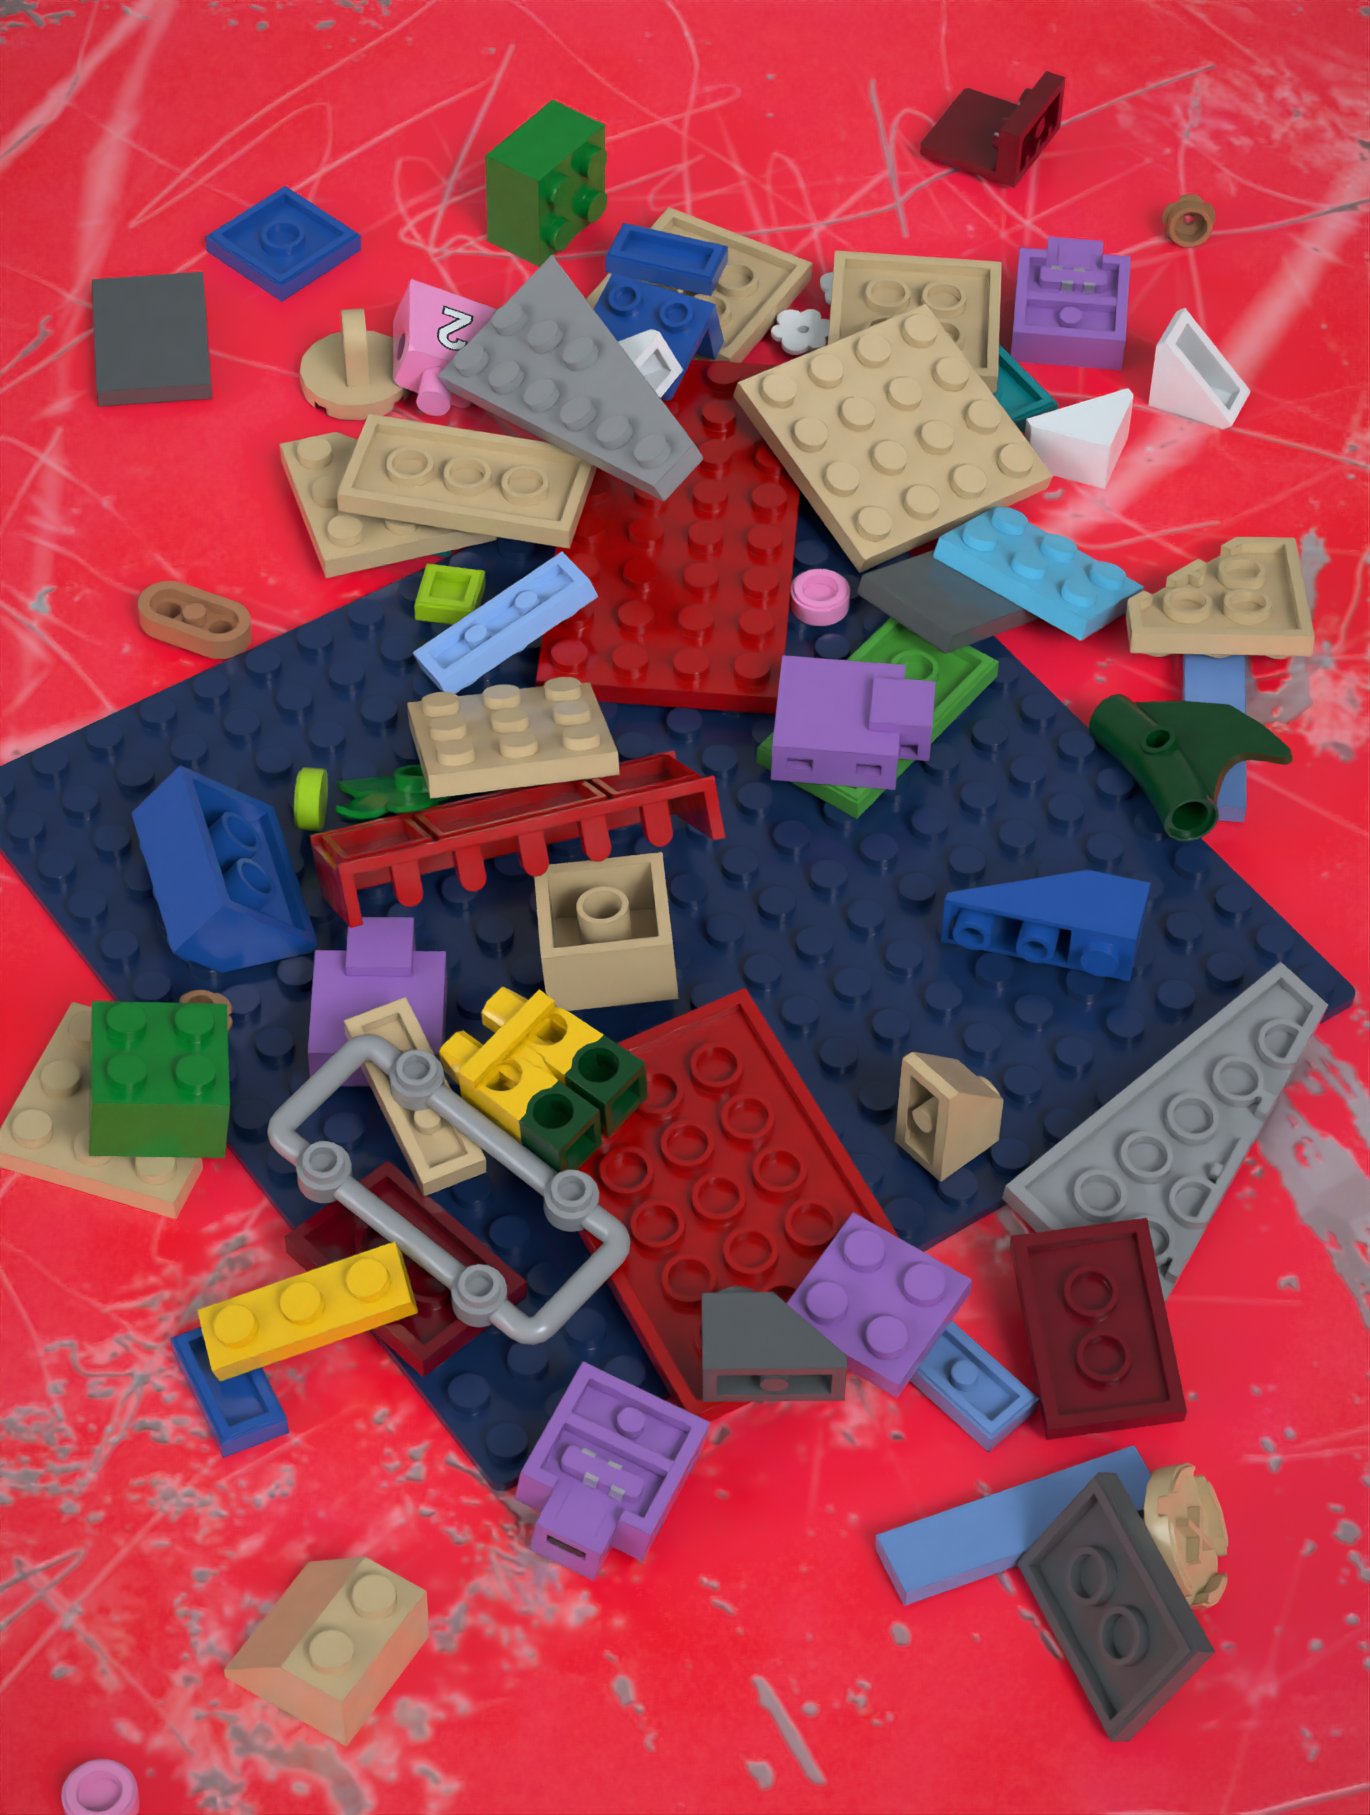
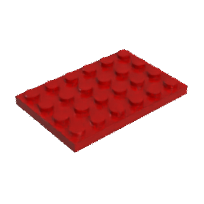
(718, 1182)

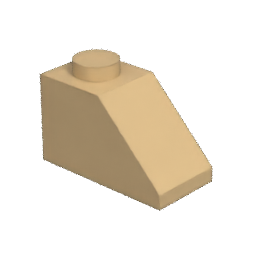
(945, 1113)

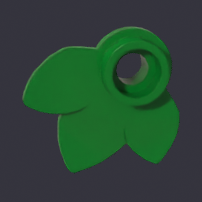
(380, 795)

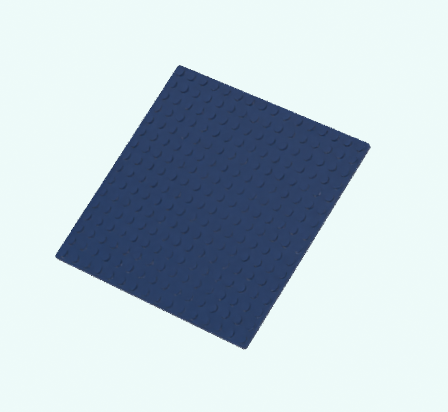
(797, 903)

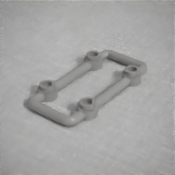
(476, 1290)

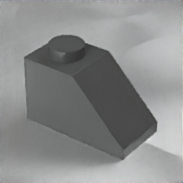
(765, 1351)

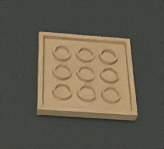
(892, 436)

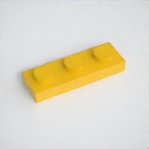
(307, 1311)

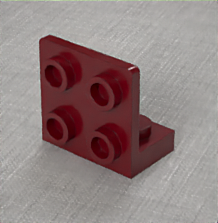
(997, 135)

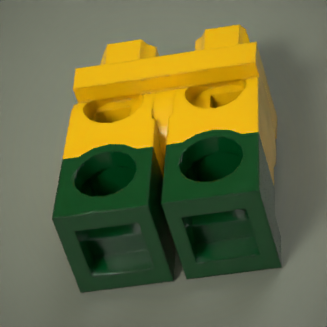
(546, 1077)

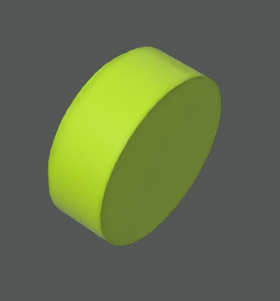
(311, 799)

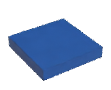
(283, 243)

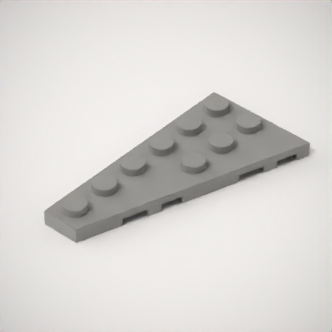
(569, 381)
(1178, 1129)

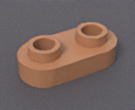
(195, 619)

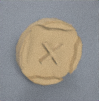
(351, 371)
(1188, 1531)

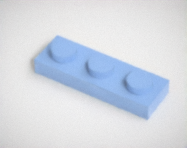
(505, 624)

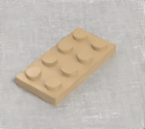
(466, 481)

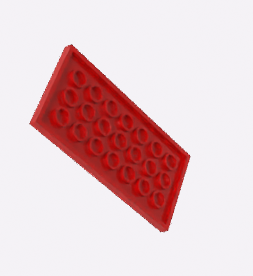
(692, 582)

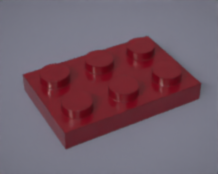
(1097, 1329)
(435, 1330)

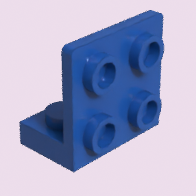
(684, 322)

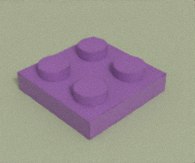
(880, 1302)

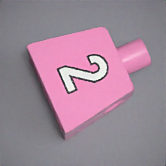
(426, 336)

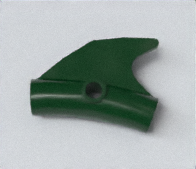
(1182, 754)

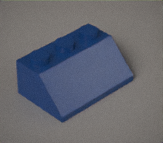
(221, 874)

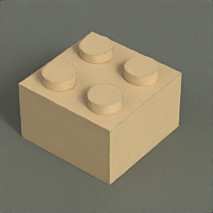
(606, 932)

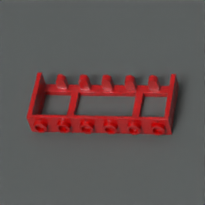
(511, 822)

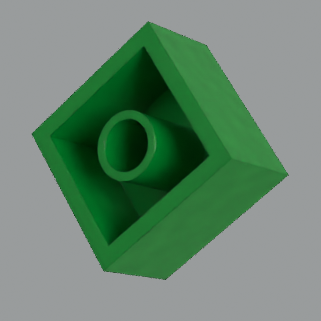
(546, 183)
(158, 1079)

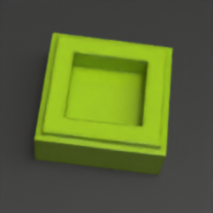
(448, 593)

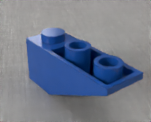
(1060, 920)

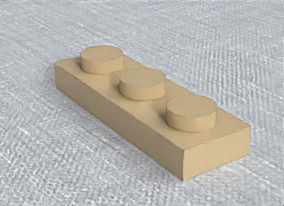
(431, 1145)

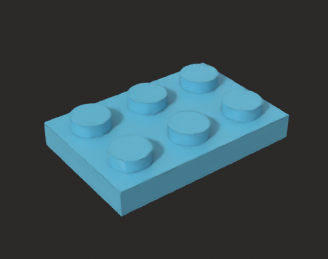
(1038, 571)

